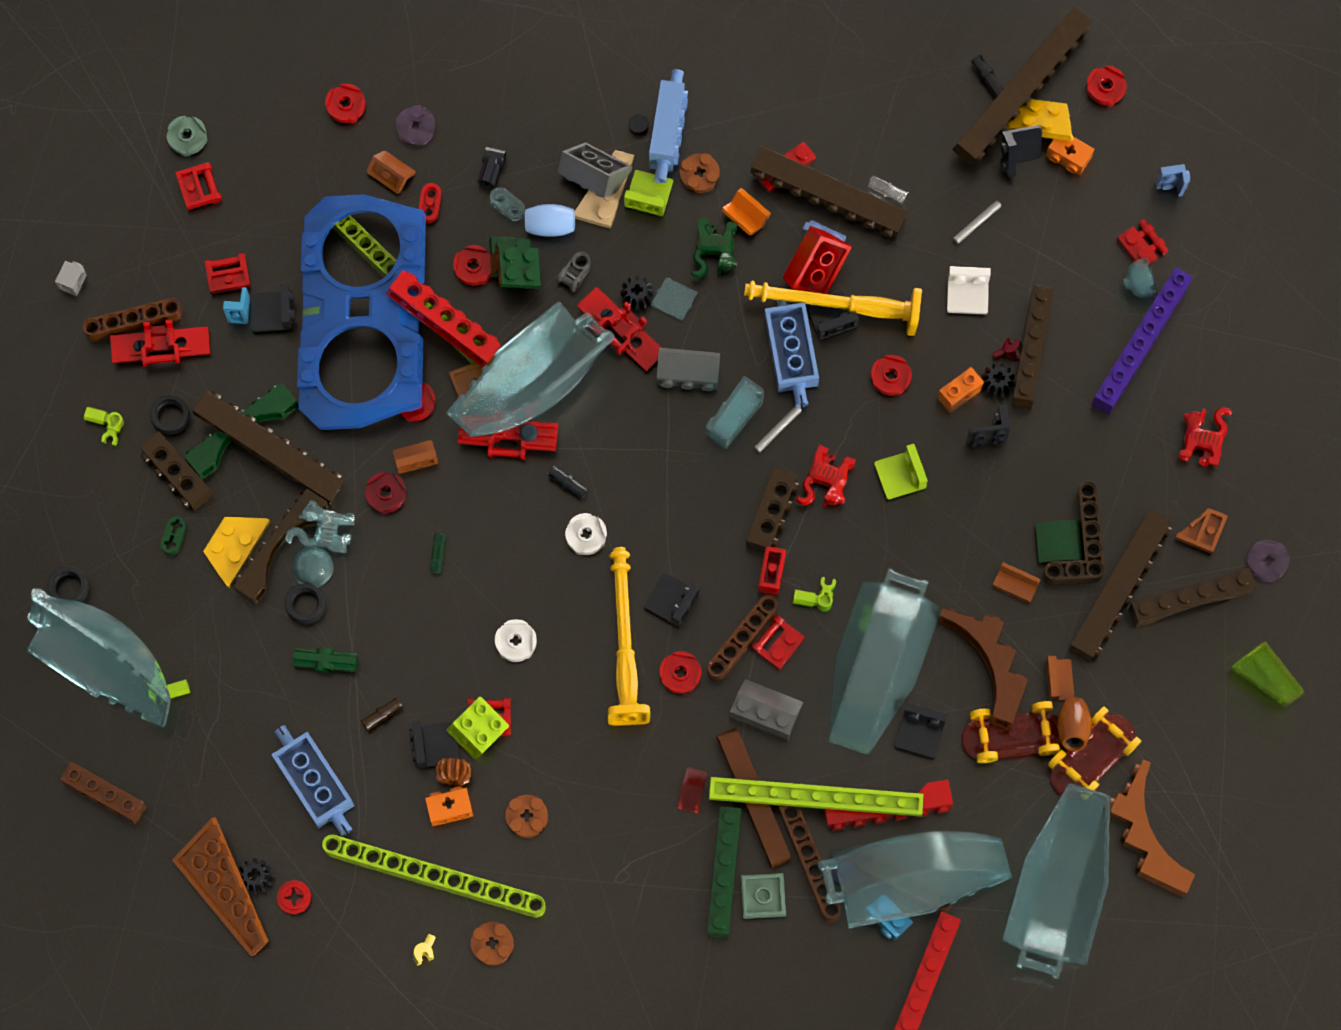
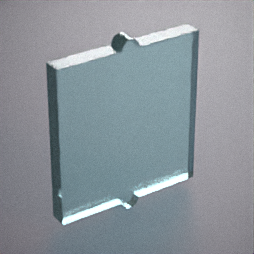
(674, 299)

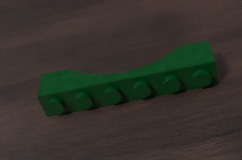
(274, 405)
(724, 872)

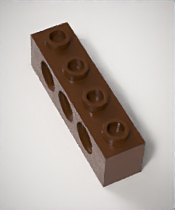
(103, 793)

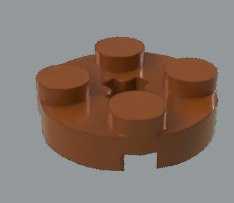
(699, 162)
(519, 825)
(502, 950)

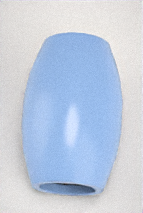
(549, 220)

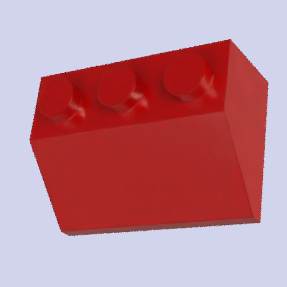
(816, 261)

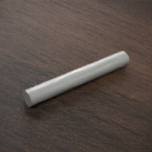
(976, 222)
(778, 428)

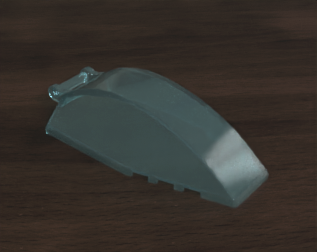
(530, 373)
(98, 655)
(879, 659)
(912, 874)
(1063, 883)

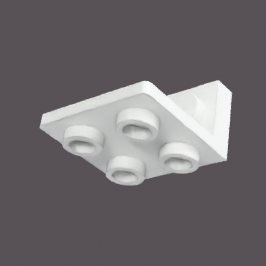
(968, 290)

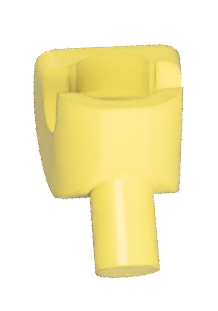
(424, 949)

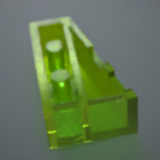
(1268, 674)

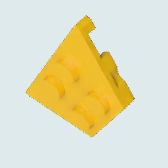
(1051, 116)
(233, 545)

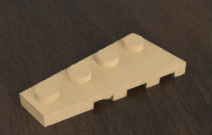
(600, 209)

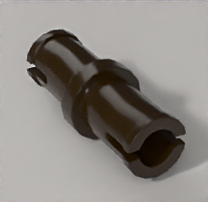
(382, 714)

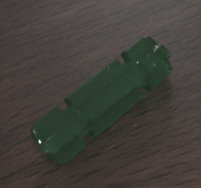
(437, 553)

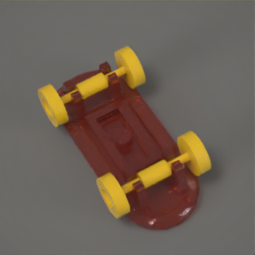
(1029, 734)
(1109, 741)

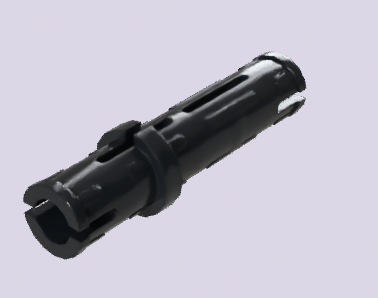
(987, 74)

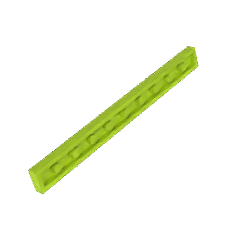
(816, 796)

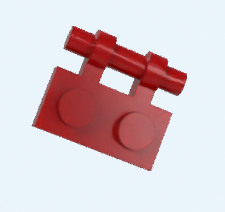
(1136, 246)

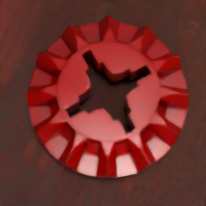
(286, 891)

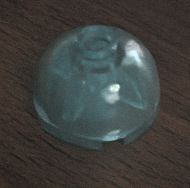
(1140, 279)
(313, 566)

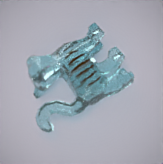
(326, 530)

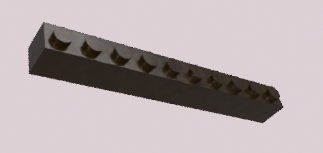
(1022, 85)

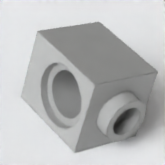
(71, 277)

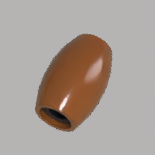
(1074, 724)

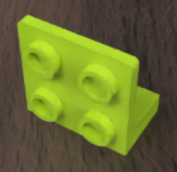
(647, 194)
(901, 473)
(477, 728)

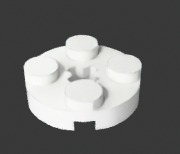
(590, 523)
(507, 632)

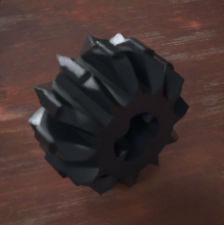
(642, 287)
(1005, 384)
(261, 880)

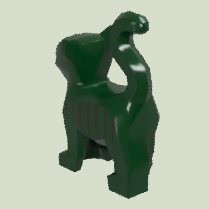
(714, 244)

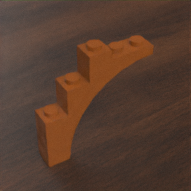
(1157, 864)

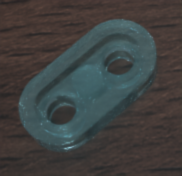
(508, 204)

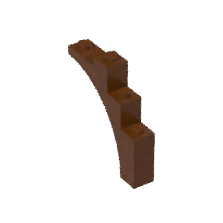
(998, 658)

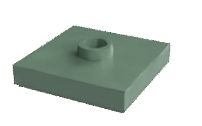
(763, 896)

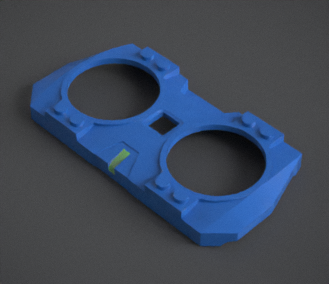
(328, 314)

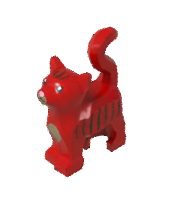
(1202, 439)
(828, 476)

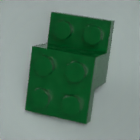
(514, 262)

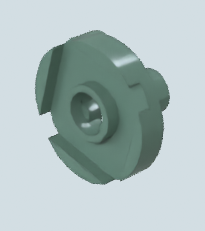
(186, 146)

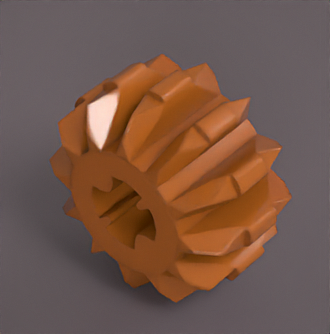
(453, 771)

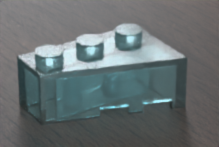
(735, 412)

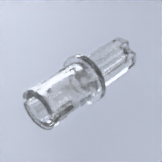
(887, 189)

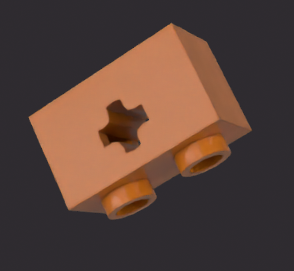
(1079, 154)
(960, 390)
(438, 810)

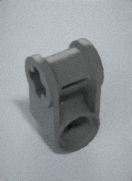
(572, 274)

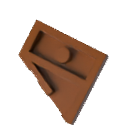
(1204, 531)

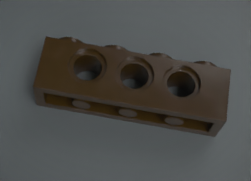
(157, 446)
(779, 480)

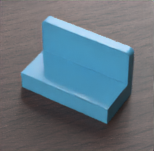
(238, 311)

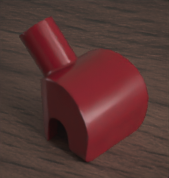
(1010, 350)

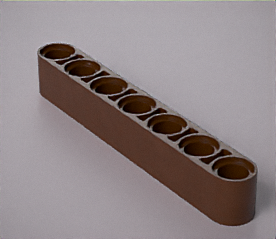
(760, 814)
(807, 862)

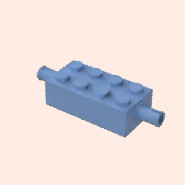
(668, 126)
(791, 349)
(313, 780)

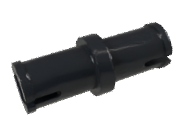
(567, 481)

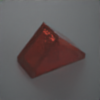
(692, 789)

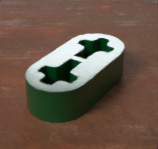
(169, 534)

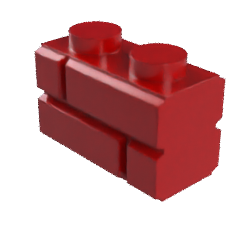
(772, 571)

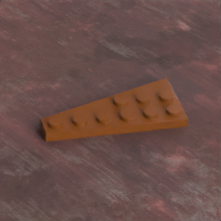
(216, 878)

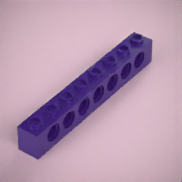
(1142, 340)

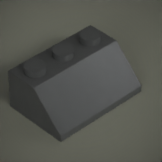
(593, 169)
(688, 369)
(765, 709)

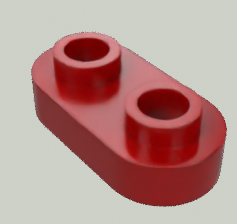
(430, 204)

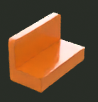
(746, 212)

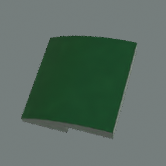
(1059, 541)

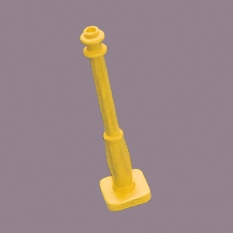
(864, 305)
(628, 710)

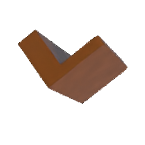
(390, 171)
(415, 456)
(1016, 583)
(1059, 679)

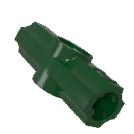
(325, 660)

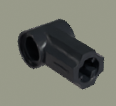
(492, 161)

